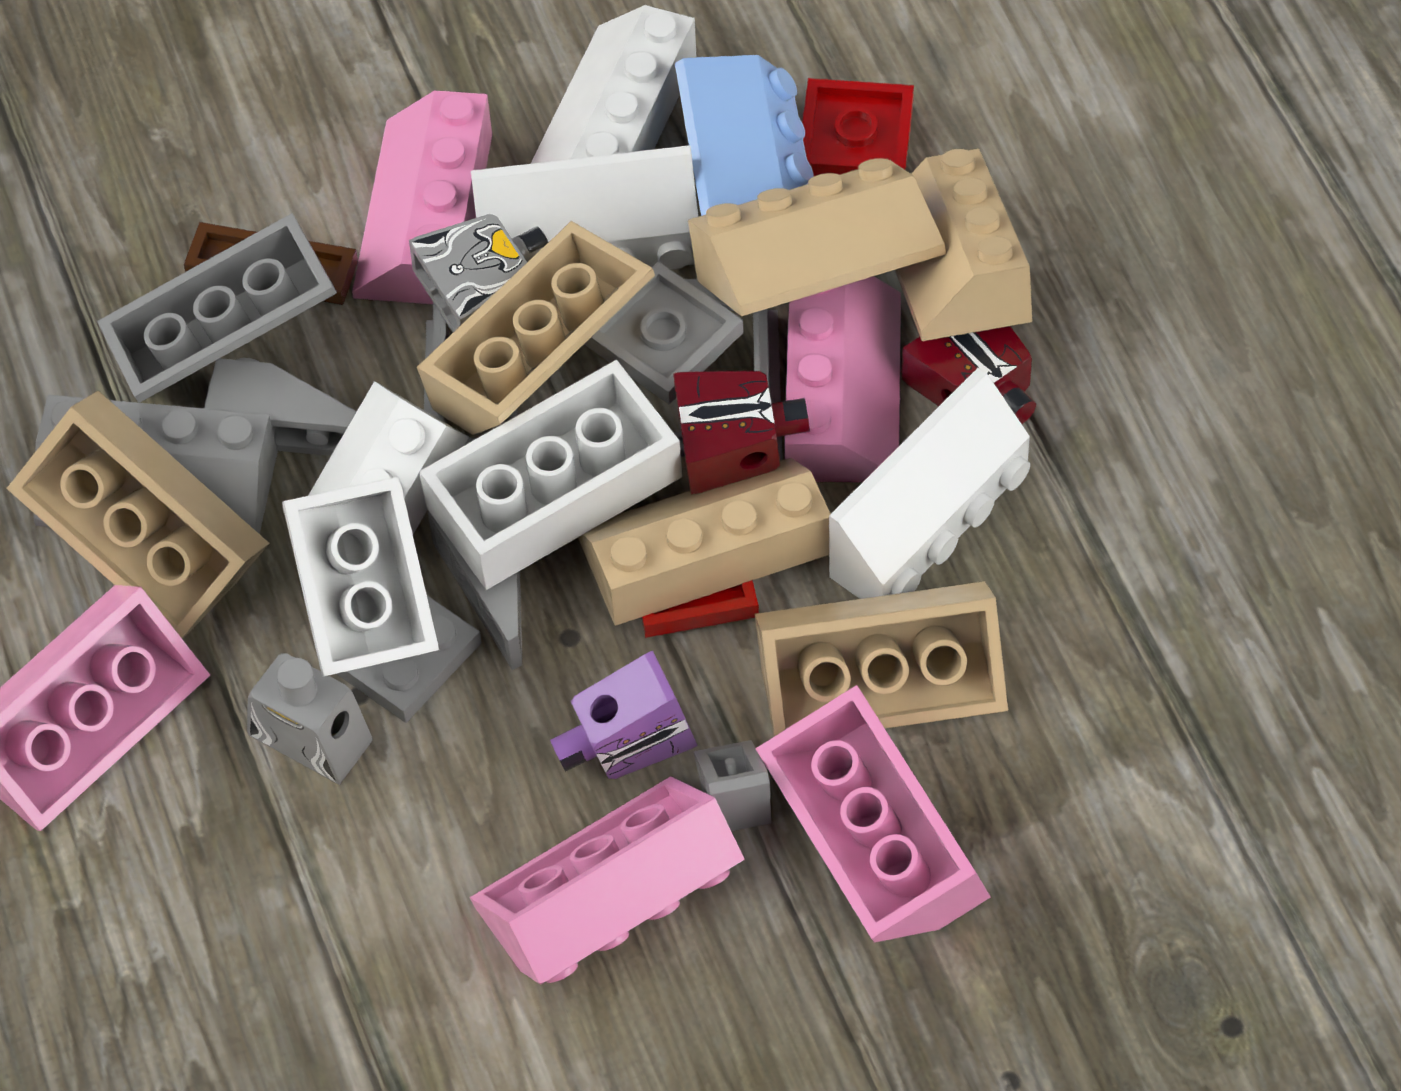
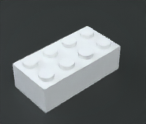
(551, 474)

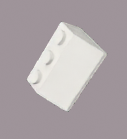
(389, 441)
(360, 576)

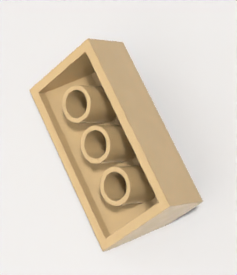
(813, 237)
(984, 271)
(530, 328)
(136, 512)
(707, 541)
(907, 652)

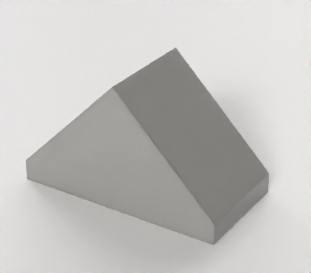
(737, 782)

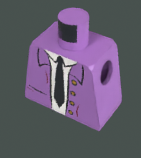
(626, 721)

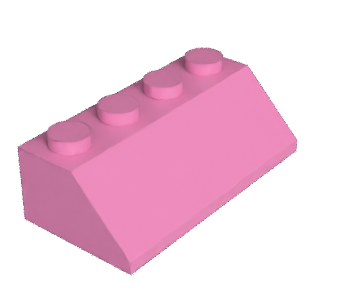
(420, 188)
(848, 371)
(89, 701)
(872, 820)
(609, 879)

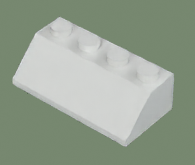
(621, 87)
(625, 198)
(928, 492)

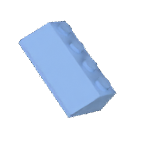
(741, 128)

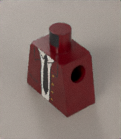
(943, 364)
(732, 426)

